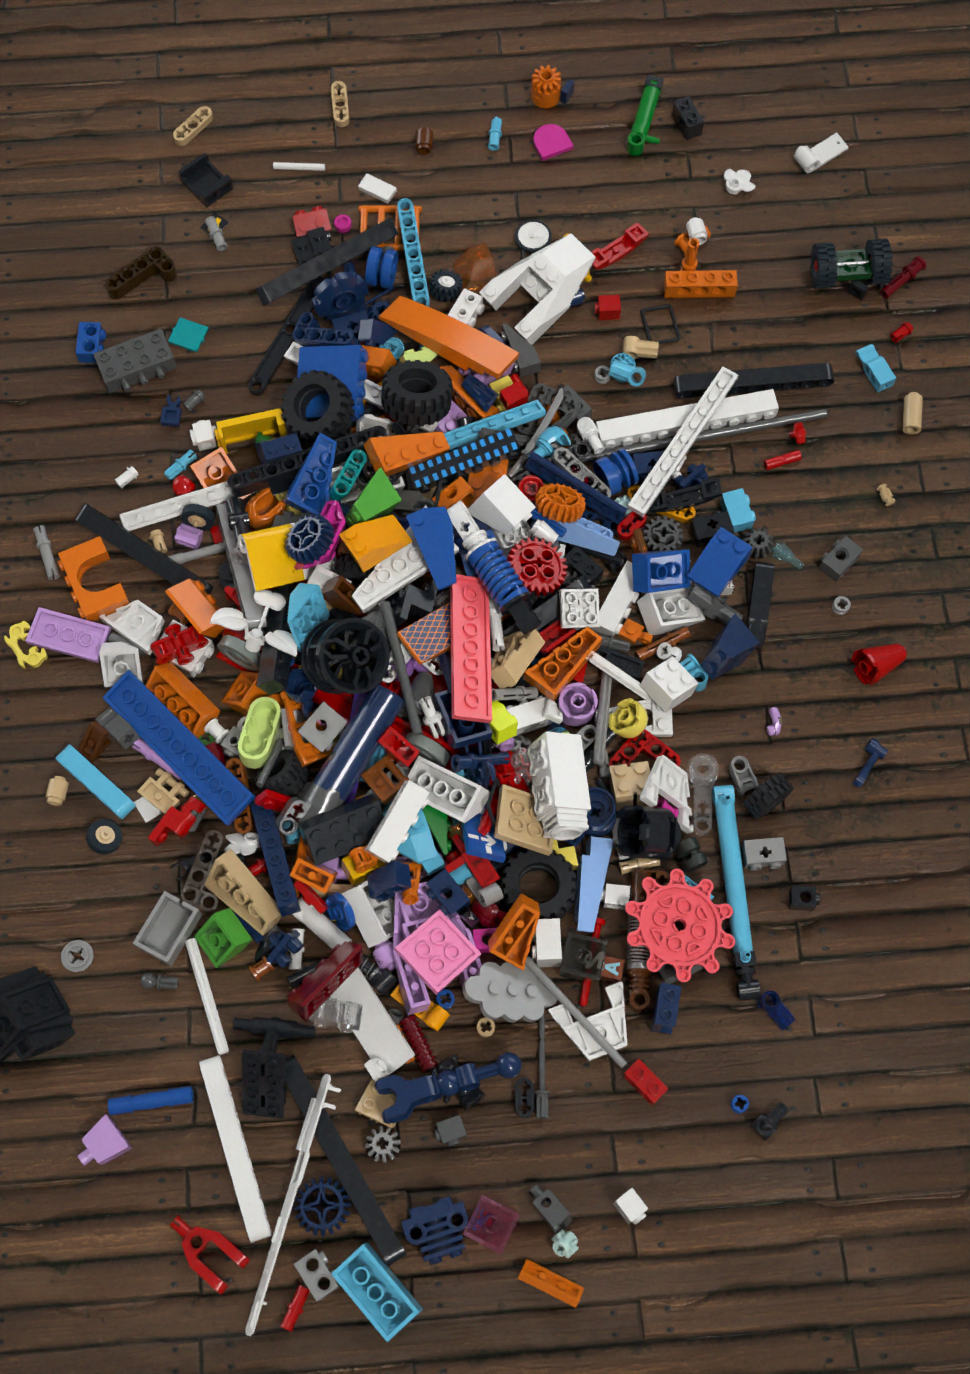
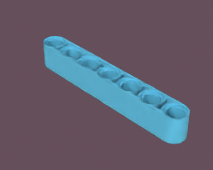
(412, 249)

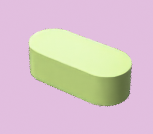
(259, 732)

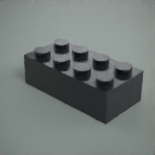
(341, 829)

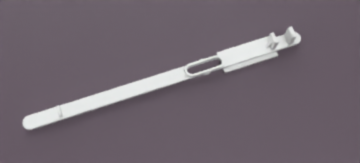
(304, 1143)

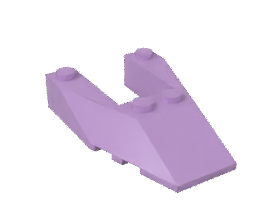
(406, 921)

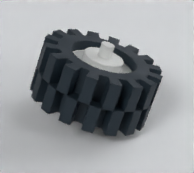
(446, 285)

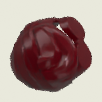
(490, 916)

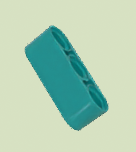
(353, 469)

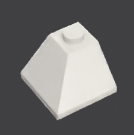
(117, 659)

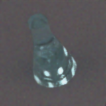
(783, 553)

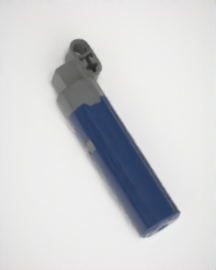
(346, 760)

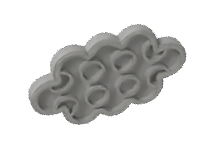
(508, 993)

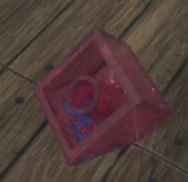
(492, 1225)

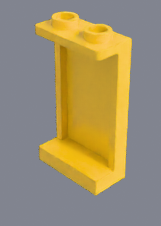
(248, 426)

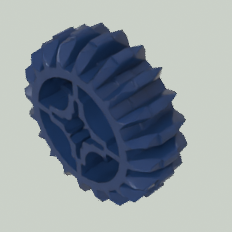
(309, 538)
(332, 1206)

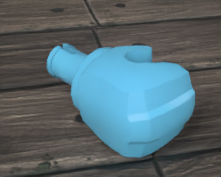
(550, 435)

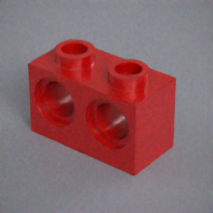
(645, 1082)

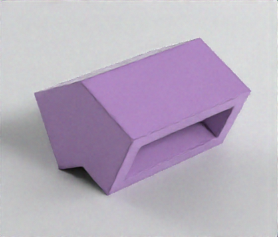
(188, 536)

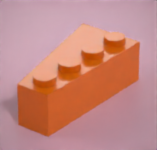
(563, 664)

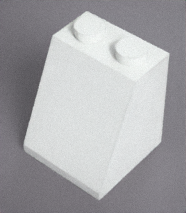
(502, 506)

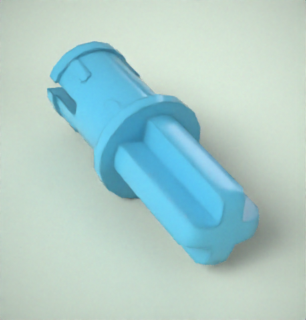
(495, 134)
(180, 465)

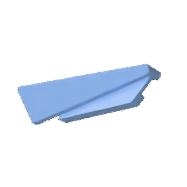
(588, 535)

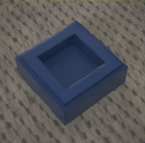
(567, 91)

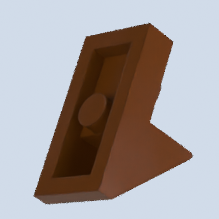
(94, 742)

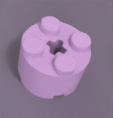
(585, 699)

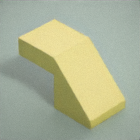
(568, 852)

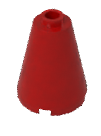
(877, 662)

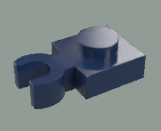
(172, 414)

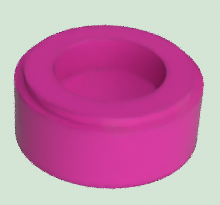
(342, 223)

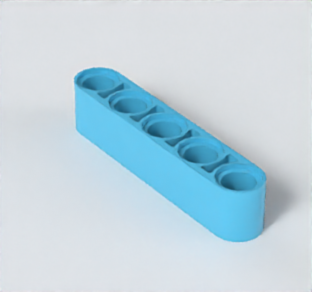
(95, 781)

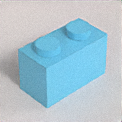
(738, 508)

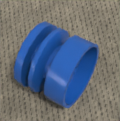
(617, 471)

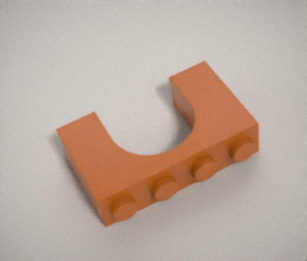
(76, 563)

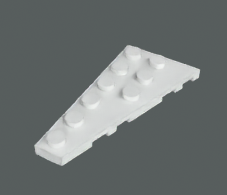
(392, 574)

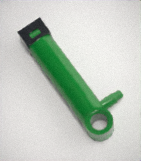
(644, 116)

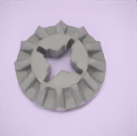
(76, 947)

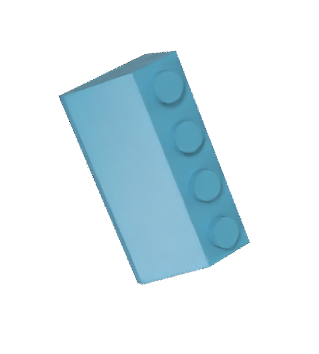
(377, 1291)

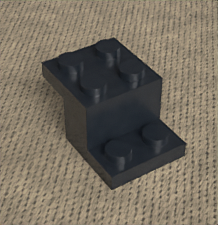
(413, 603)

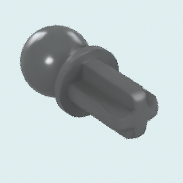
(149, 980)

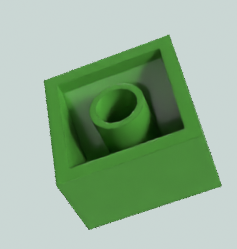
(222, 937)

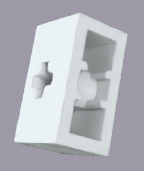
(631, 1207)

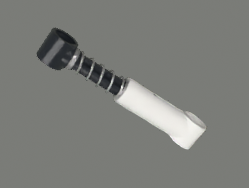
(379, 978)

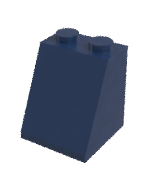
(277, 447)
(729, 648)

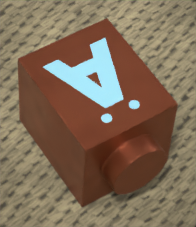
(612, 969)

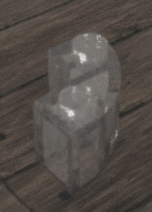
(340, 1014)

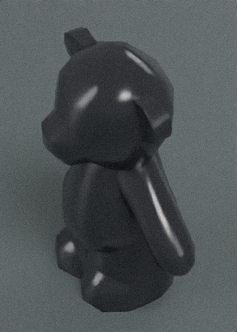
(467, 1098)

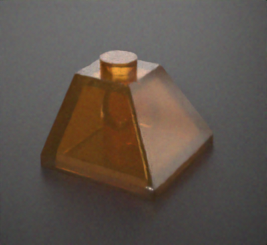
(475, 267)

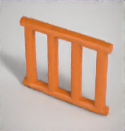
(381, 210)

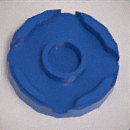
(340, 911)

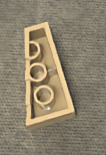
(242, 892)

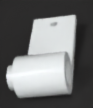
(820, 154)

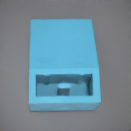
(305, 611)

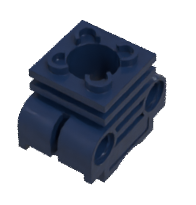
(437, 1229)

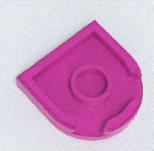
(551, 141)

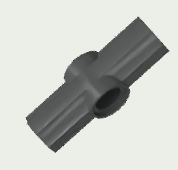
(712, 606)

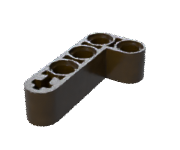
(119, 285)
(205, 867)

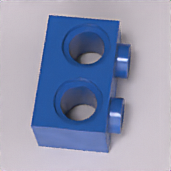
(86, 342)

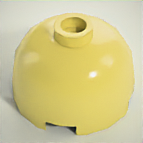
(628, 719)

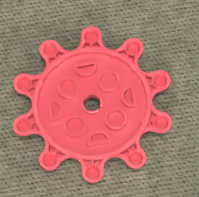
(701, 925)

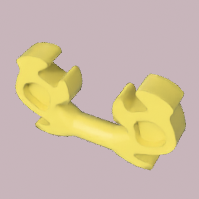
(34, 658)

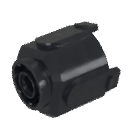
(647, 832)

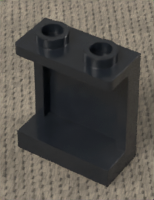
(205, 180)

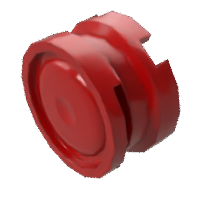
(529, 486)

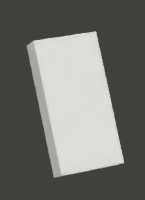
(377, 188)

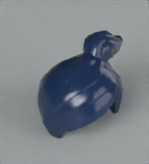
(301, 690)

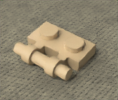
(158, 795)

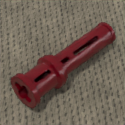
(908, 272)

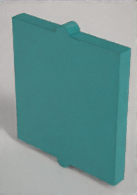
(188, 334)

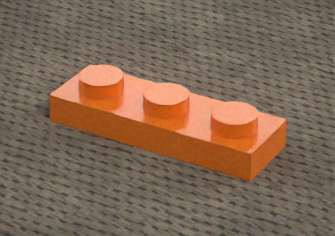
(551, 1283)

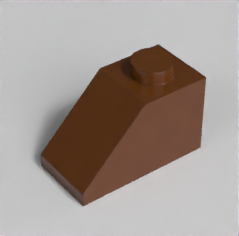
(339, 594)

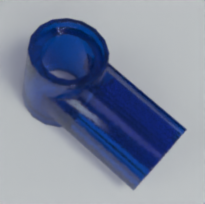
(778, 1011)

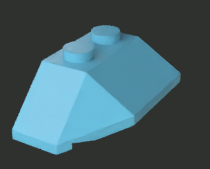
(419, 844)

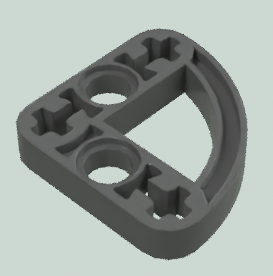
(547, 398)

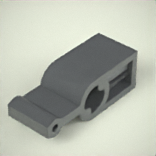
(118, 728)

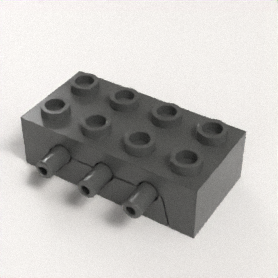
(135, 361)

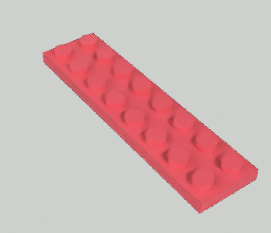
(470, 650)

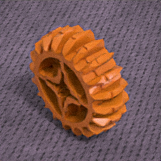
(560, 503)

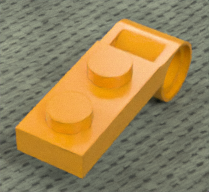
(433, 1017)

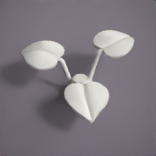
(234, 620)

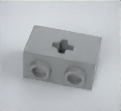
(772, 847)

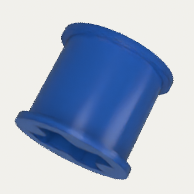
(742, 1098)

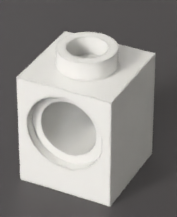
(615, 896)

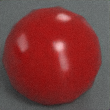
(182, 485)

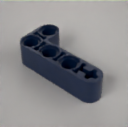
(310, 334)

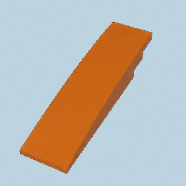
(450, 337)

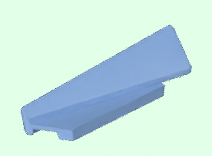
(590, 881)

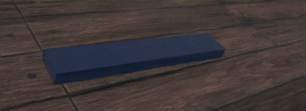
(593, 498)

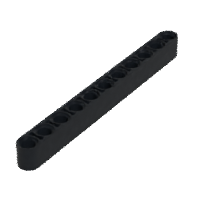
(345, 1167)

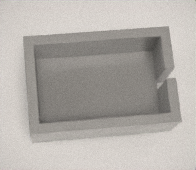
(167, 928)

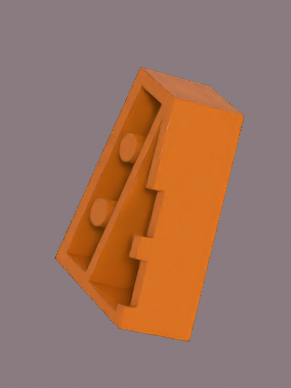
(378, 362)
(515, 932)

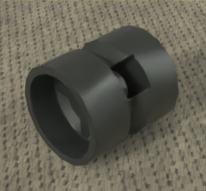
(689, 848)

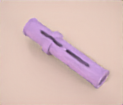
(150, 754)

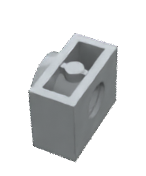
(323, 739)

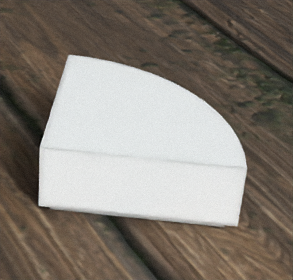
(551, 712)

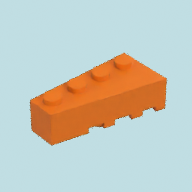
(404, 451)

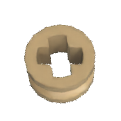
(486, 1033)

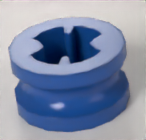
(443, 993)

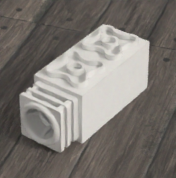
(559, 785)

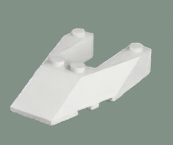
(549, 277)

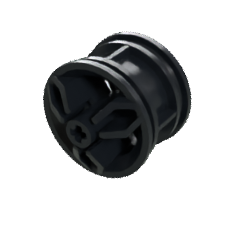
(334, 633)

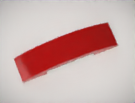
(620, 247)

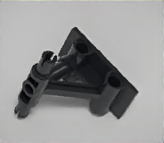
(265, 1069)

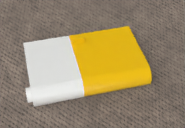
(269, 559)

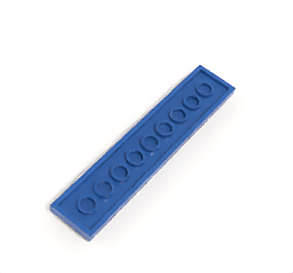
(179, 748)

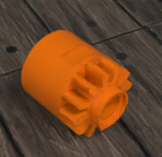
(545, 87)

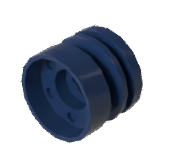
(603, 805)

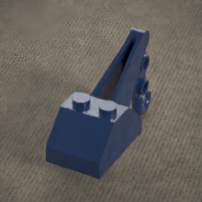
(463, 733)

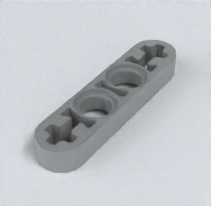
(584, 471)

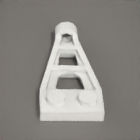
(661, 721)

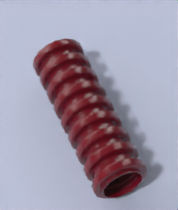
(418, 1043)

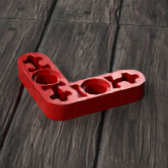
(645, 746)

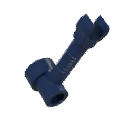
(876, 751)

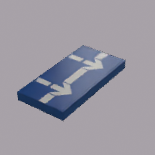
(482, 846)

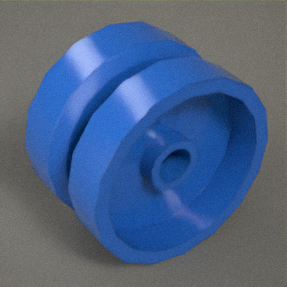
(381, 267)

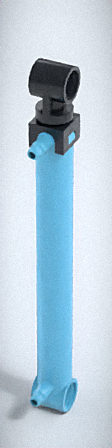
(743, 955)

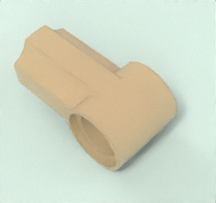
(639, 348)

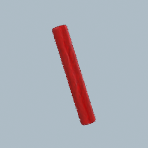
(485, 824)

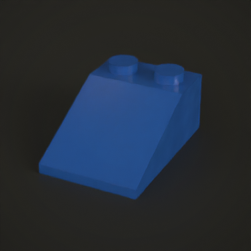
(720, 562)
(660, 570)

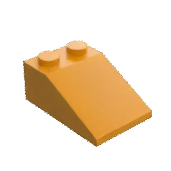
(374, 540)

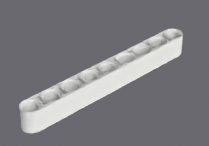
(235, 1149)

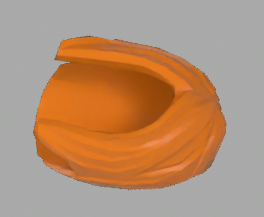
(263, 509)

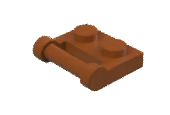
(379, 781)

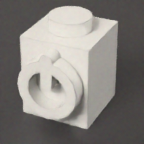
(203, 435)

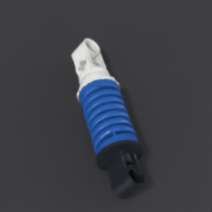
(494, 570)

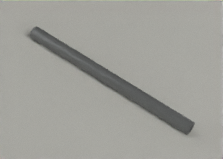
(401, 669)

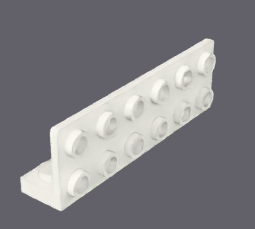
(377, 1029)

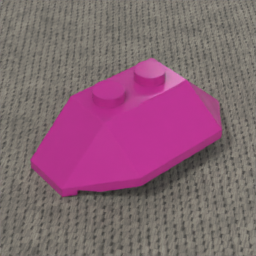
(332, 512)

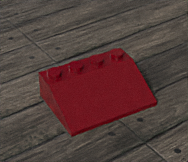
(326, 979)

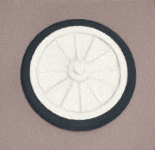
(533, 236)

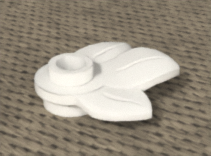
(738, 181)
(243, 843)

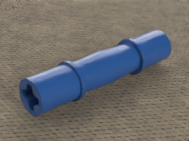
(150, 1100)

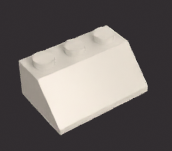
(372, 916)

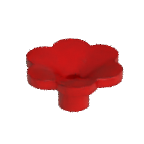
(799, 433)

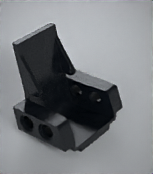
(32, 1015)

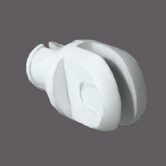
(590, 433)
(431, 717)

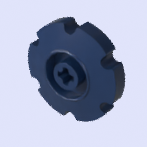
(339, 295)

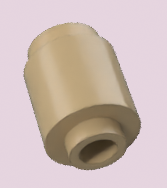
(57, 791)

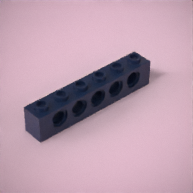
(276, 860)

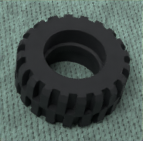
(416, 393)
(300, 395)
(553, 865)

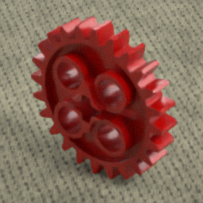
(538, 566)

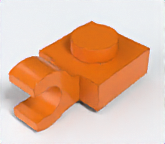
(633, 631)

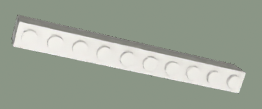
(668, 421)

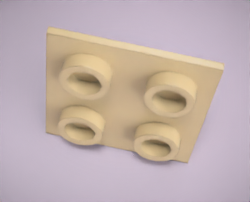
(373, 1104)

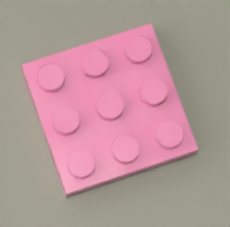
(437, 952)

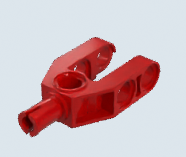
(192, 1254)

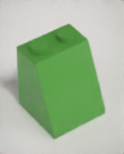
(375, 500)

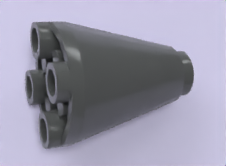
(421, 687)

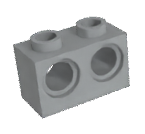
(312, 1278)

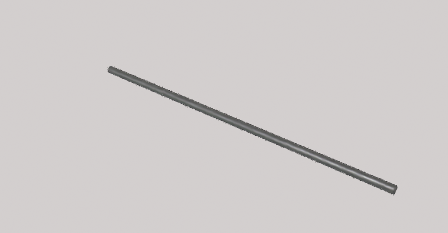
(704, 435)

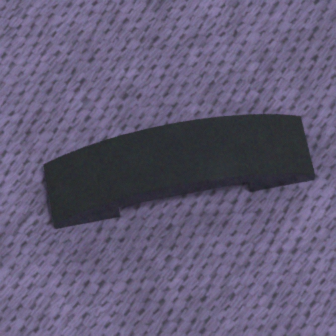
(687, 497)

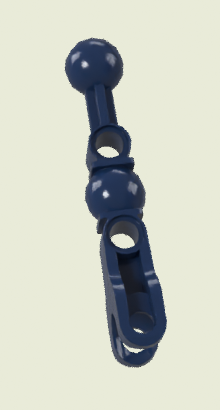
(447, 1083)

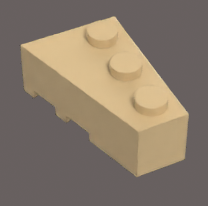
(515, 658)

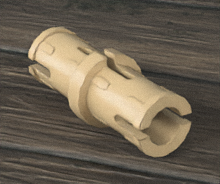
(637, 864)

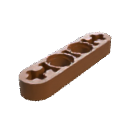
(239, 820)

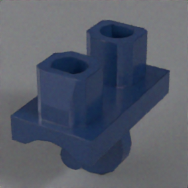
(695, 476)
(281, 944)

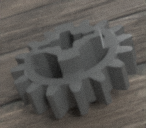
(667, 528)

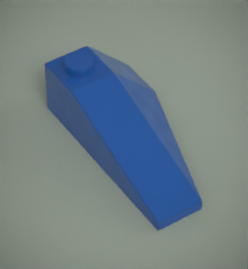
(312, 483)
(435, 538)

